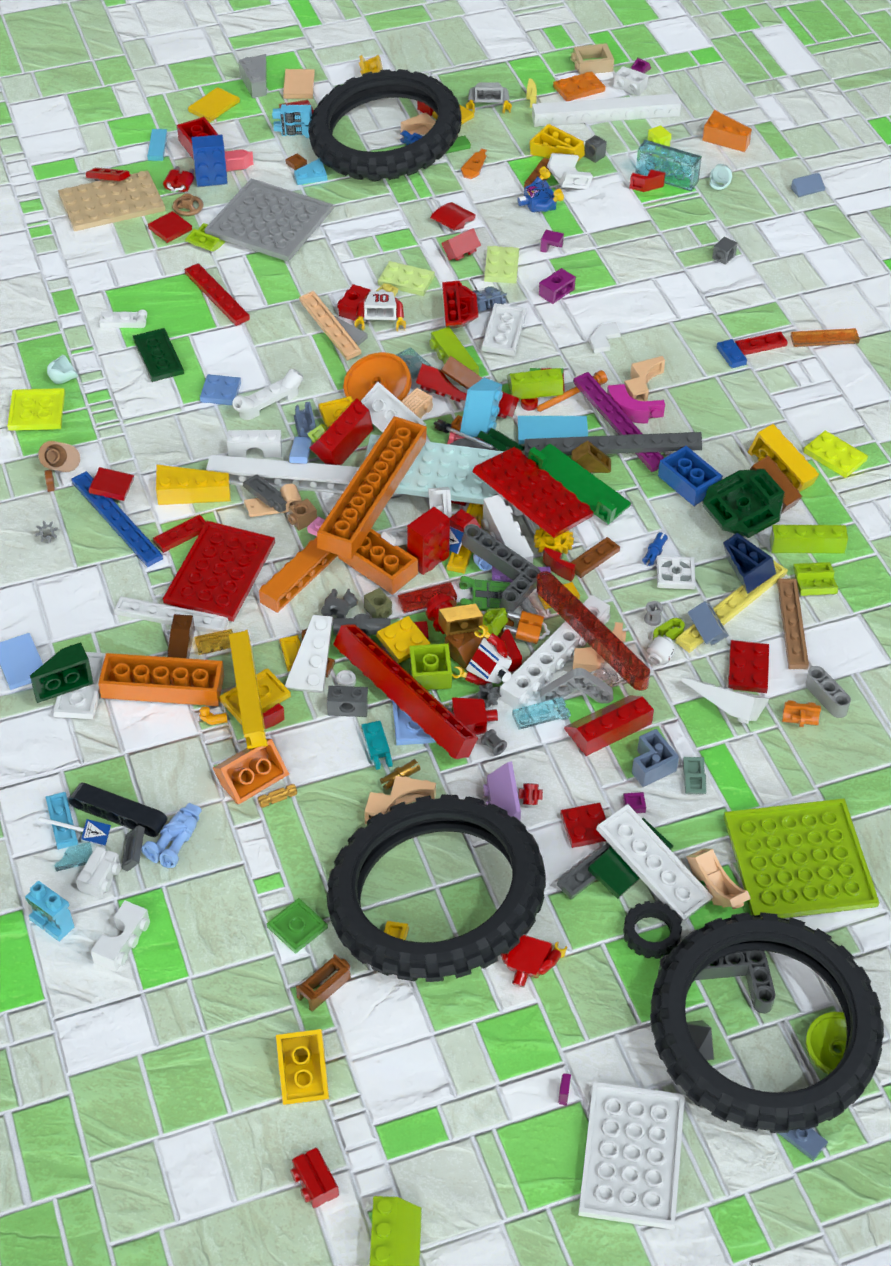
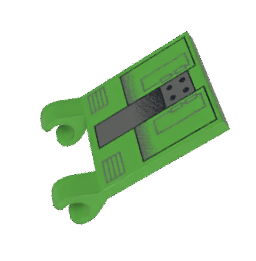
(485, 593)

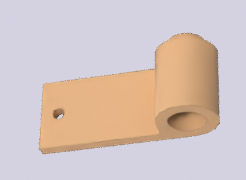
(257, 508)

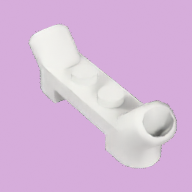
(285, 388)

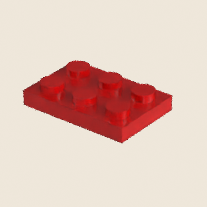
(748, 666)

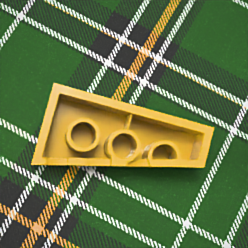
(788, 459)
(189, 485)

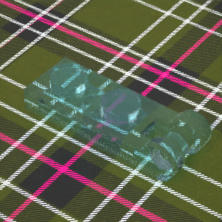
(541, 713)

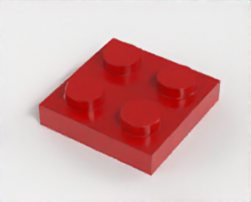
(582, 824)

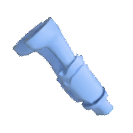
(178, 830)

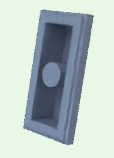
(807, 185)

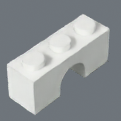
(267, 440)
(113, 951)

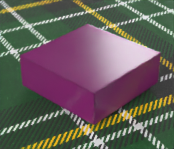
(635, 801)
(564, 1089)

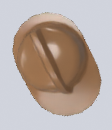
(59, 456)

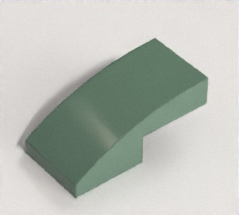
(694, 775)

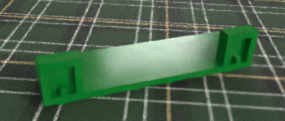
(601, 498)

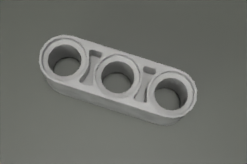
(827, 691)

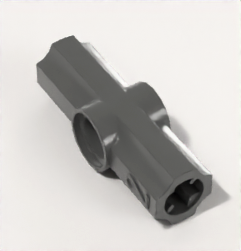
(364, 622)

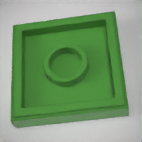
(297, 925)

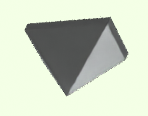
(702, 1037)

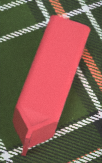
(238, 159)

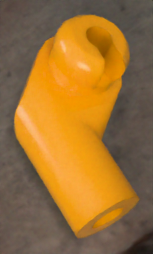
(210, 718)

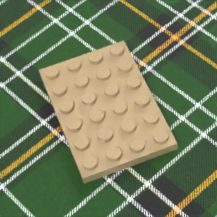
(111, 201)

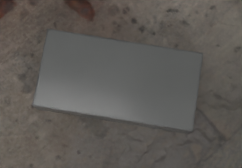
(132, 848)

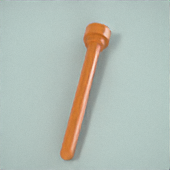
(599, 376)

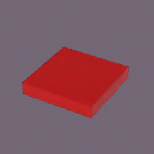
(170, 226)
(111, 484)

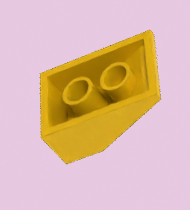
(302, 1066)

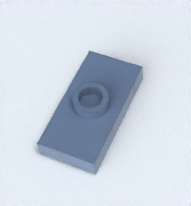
(806, 1141)

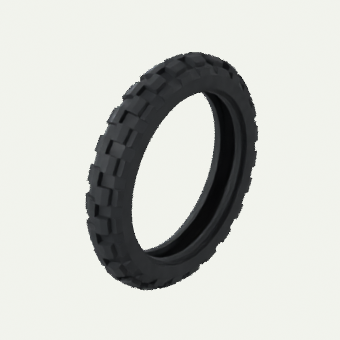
(389, 163)
(452, 956)
(733, 1101)

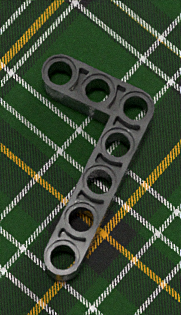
(506, 561)
(744, 967)

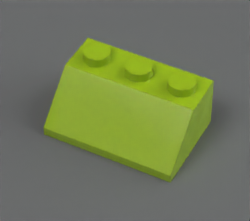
(536, 383)
(395, 1232)

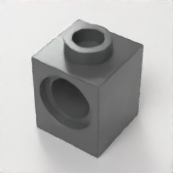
(595, 148)
(724, 250)

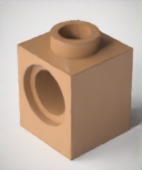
(302, 514)

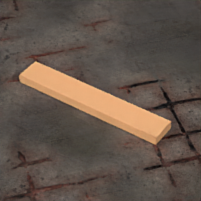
(330, 325)

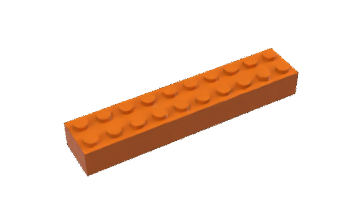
(371, 488)

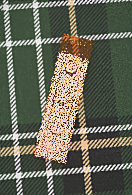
(825, 337)

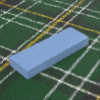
(300, 450)

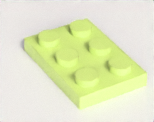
(501, 264)
(407, 278)

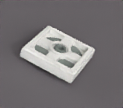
(675, 572)

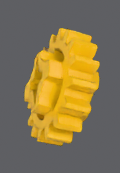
(560, 544)

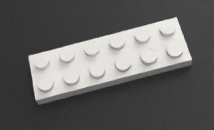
(654, 862)

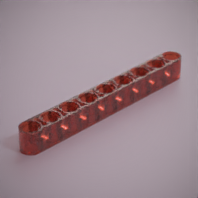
(593, 631)

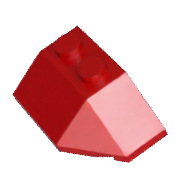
(459, 304)

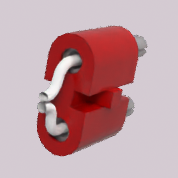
(176, 181)

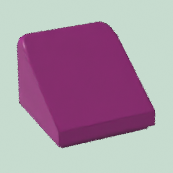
(641, 66)

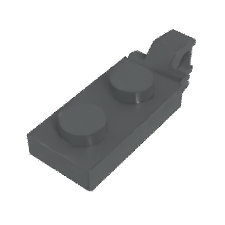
(265, 493)

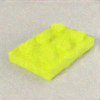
(835, 454)

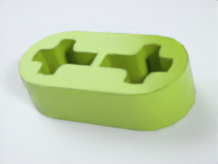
(666, 629)

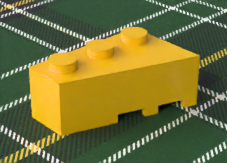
(556, 141)

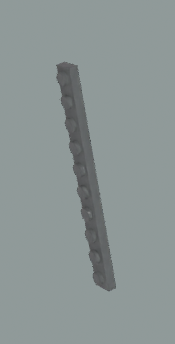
(622, 443)

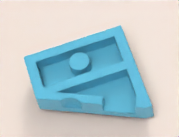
(311, 173)

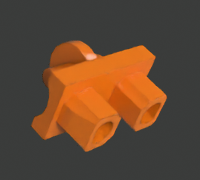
(801, 713)

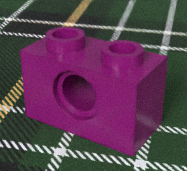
(557, 285)

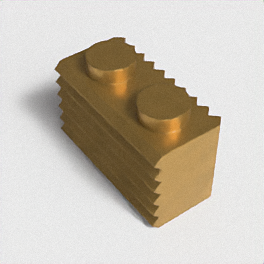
(460, 619)

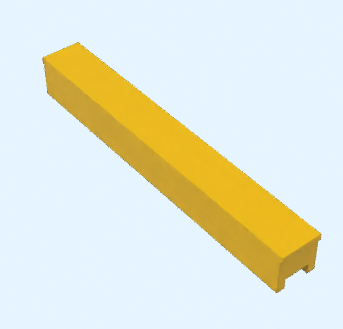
(248, 690)

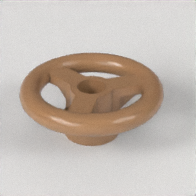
(186, 201)

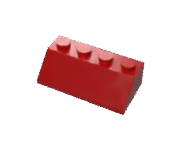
(344, 434)
(610, 723)

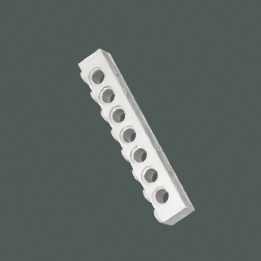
(548, 659)

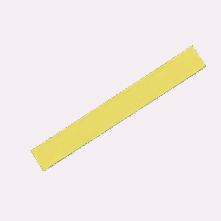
(729, 608)

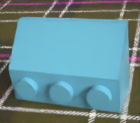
(481, 407)

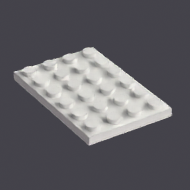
(632, 1155)

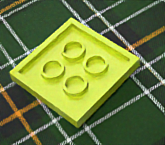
(36, 409)

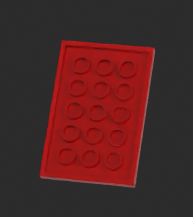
(533, 492)
(219, 570)

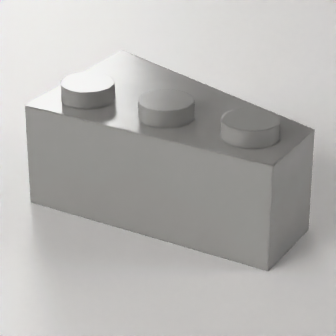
(254, 74)

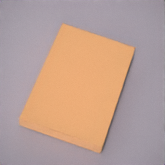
(298, 84)

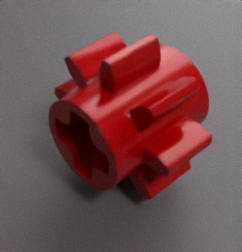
(530, 793)

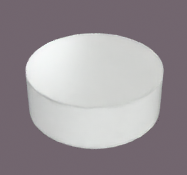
(346, 678)

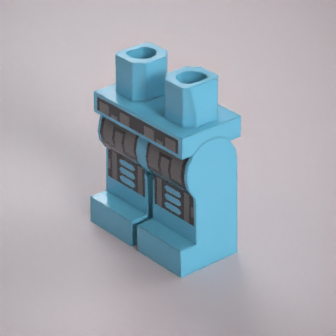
(293, 119)
(49, 911)

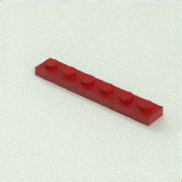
(217, 294)

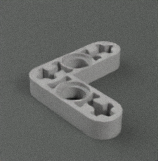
(578, 679)

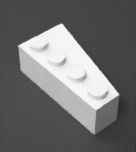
(500, 524)

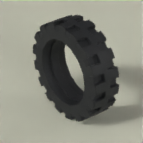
(658, 911)

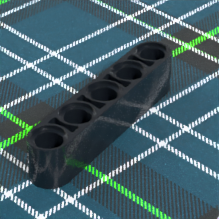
(117, 809)

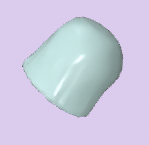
(720, 174)
(61, 370)

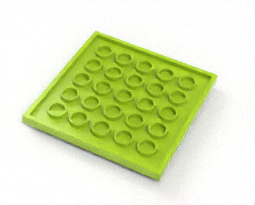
(800, 859)

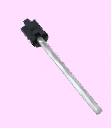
(446, 428)

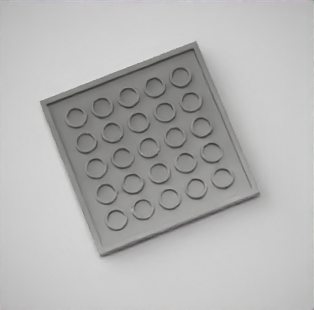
(269, 219)

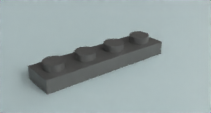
(580, 877)

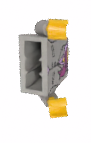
(489, 92)

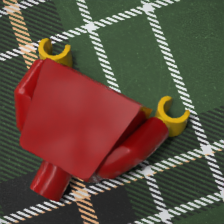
(532, 958)

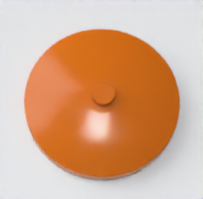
(381, 368)

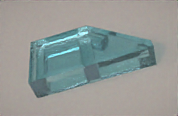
(74, 857)

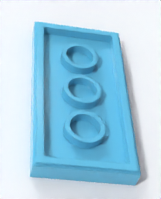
(551, 427)

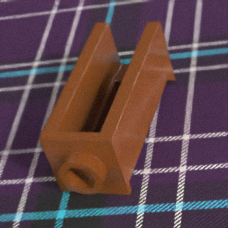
(318, 996)

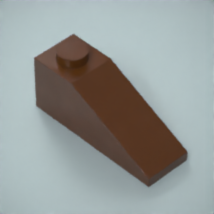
(181, 636)

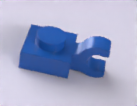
(409, 138)

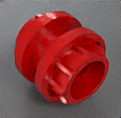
(434, 604)

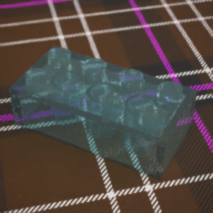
(680, 166)

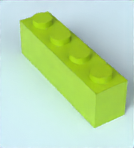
(447, 345)
(808, 539)

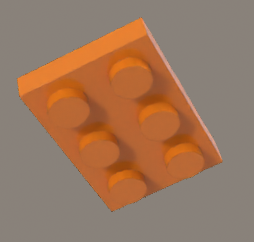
(579, 86)

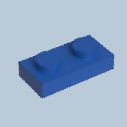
(731, 353)

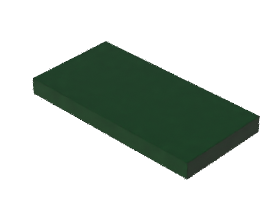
(158, 355)
(615, 872)

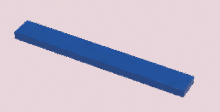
(119, 521)

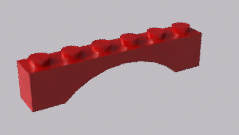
(435, 379)

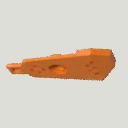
(473, 166)

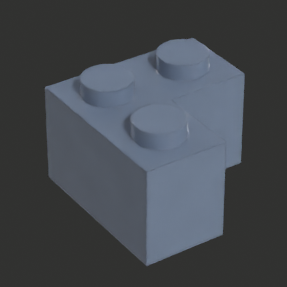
(655, 759)

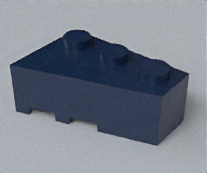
(748, 562)

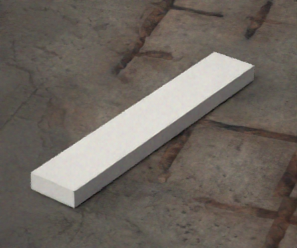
(164, 614)

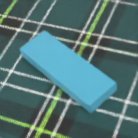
(157, 145)
(60, 811)

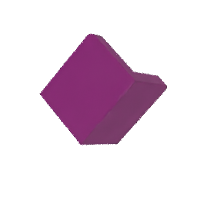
(551, 238)

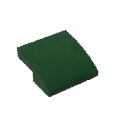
(499, 440)

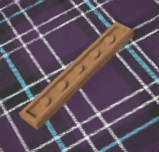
(792, 624)

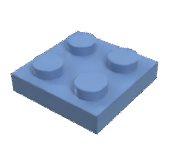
(220, 389)

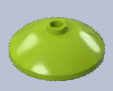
(823, 1036)

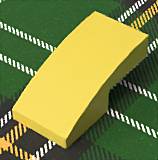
(531, 92)

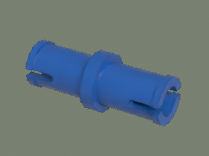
(655, 549)

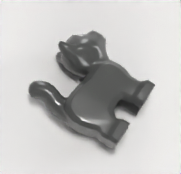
(338, 606)

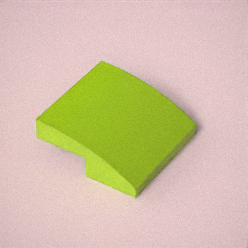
(204, 240)
(815, 578)

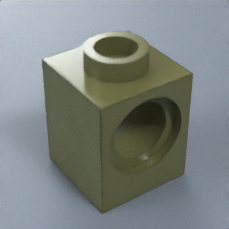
(378, 604)

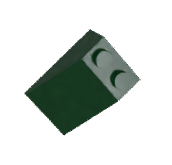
(62, 673)

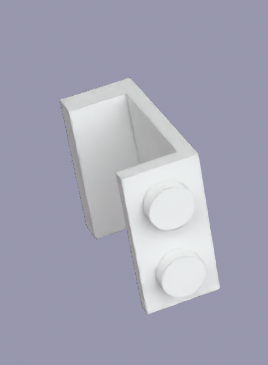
(564, 171)

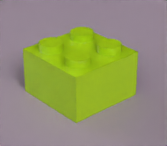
(431, 666)

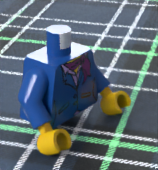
(539, 194)

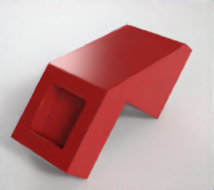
(647, 183)

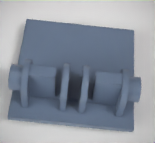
(488, 297)

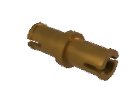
(404, 771)

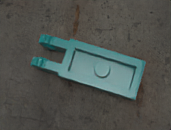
(376, 743)

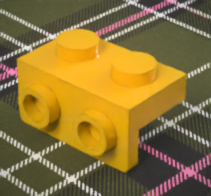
(371, 65)

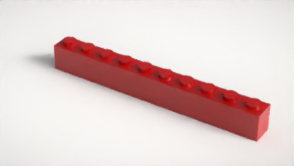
(405, 692)

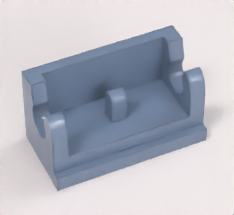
(304, 420)
(708, 623)

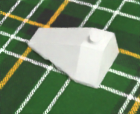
(738, 704)

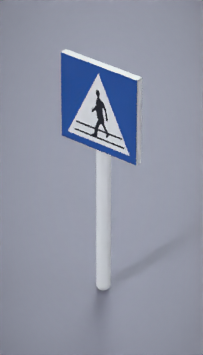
(455, 540)
(93, 832)

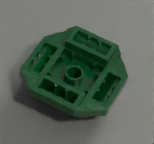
(745, 502)

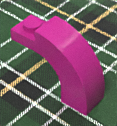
(636, 410)

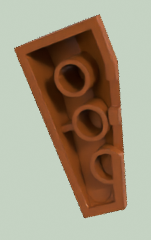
(463, 646)

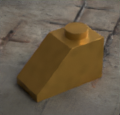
(591, 458)

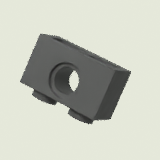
(347, 701)

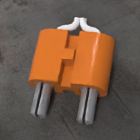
(528, 626)

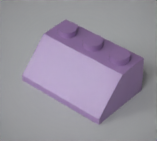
(502, 790)

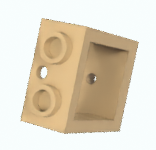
(597, 66)

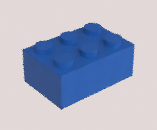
(209, 160)
(688, 474)

